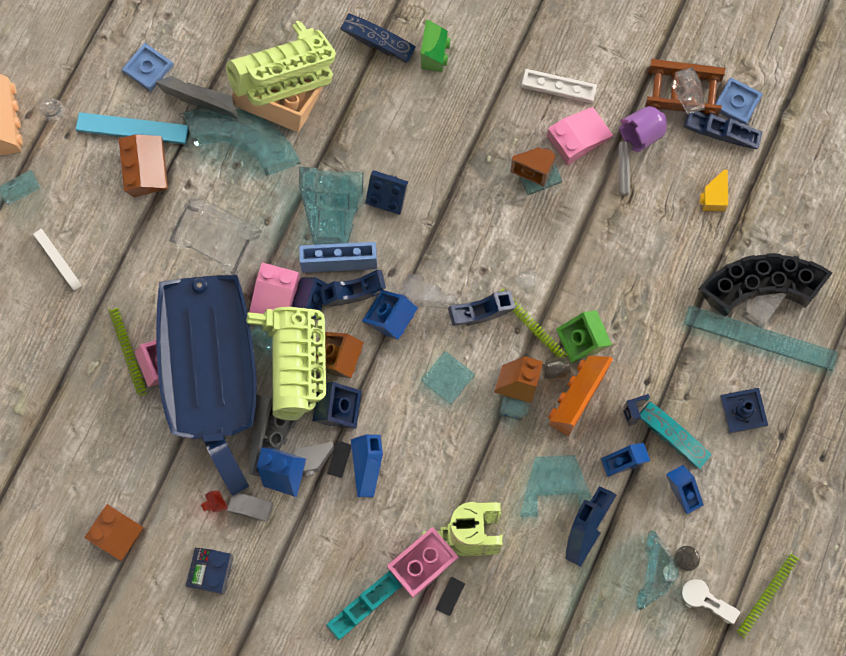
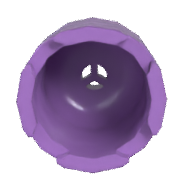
(643, 127)

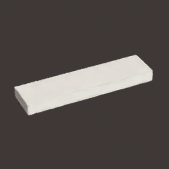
(559, 86)

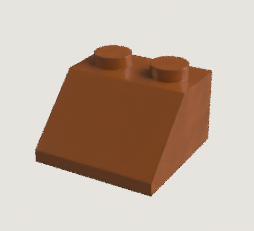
(534, 165)
(341, 353)
(519, 378)
(114, 532)

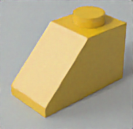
(715, 194)

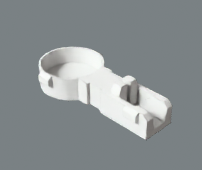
(696, 591)

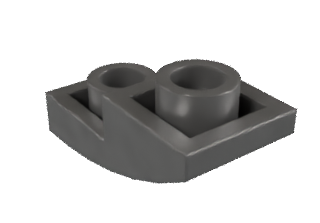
(251, 507)

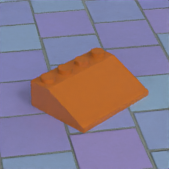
(579, 394)

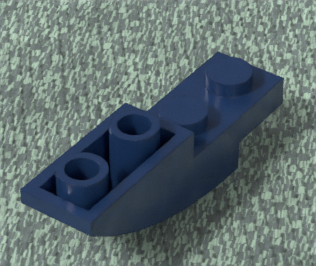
(585, 525)

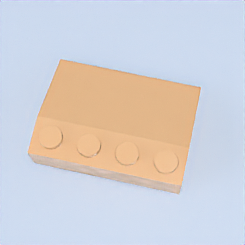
(287, 112)
(9, 122)

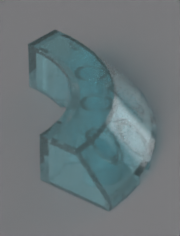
(248, 133)

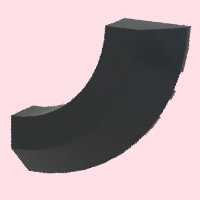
(763, 276)

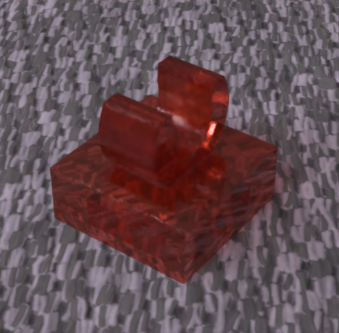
(214, 502)

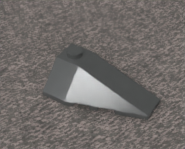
(266, 430)

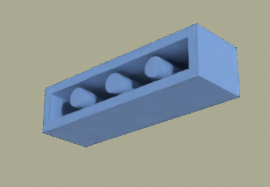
(338, 257)

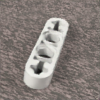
(57, 259)

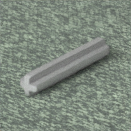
(624, 169)

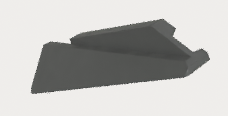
(199, 96)

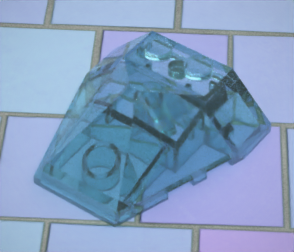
(330, 203)
(660, 572)

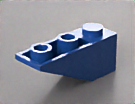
(367, 460)

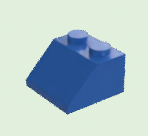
(390, 314)
(280, 470)

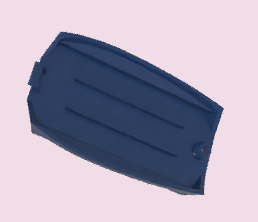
(205, 357)

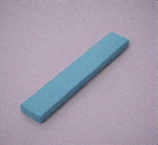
(126, 127)

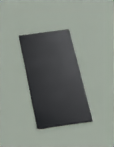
(339, 459)
(450, 596)

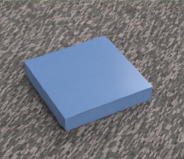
(147, 67)
(738, 101)

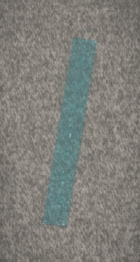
(760, 338)

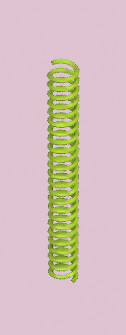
(538, 334)
(129, 351)
(763, 597)

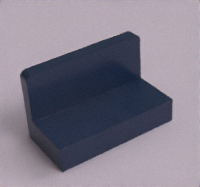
(309, 294)
(631, 409)

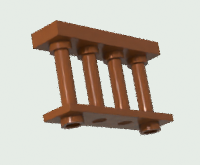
(669, 68)

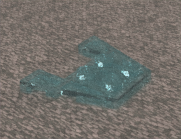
(554, 477)

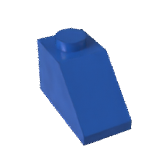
(625, 459)
(685, 489)

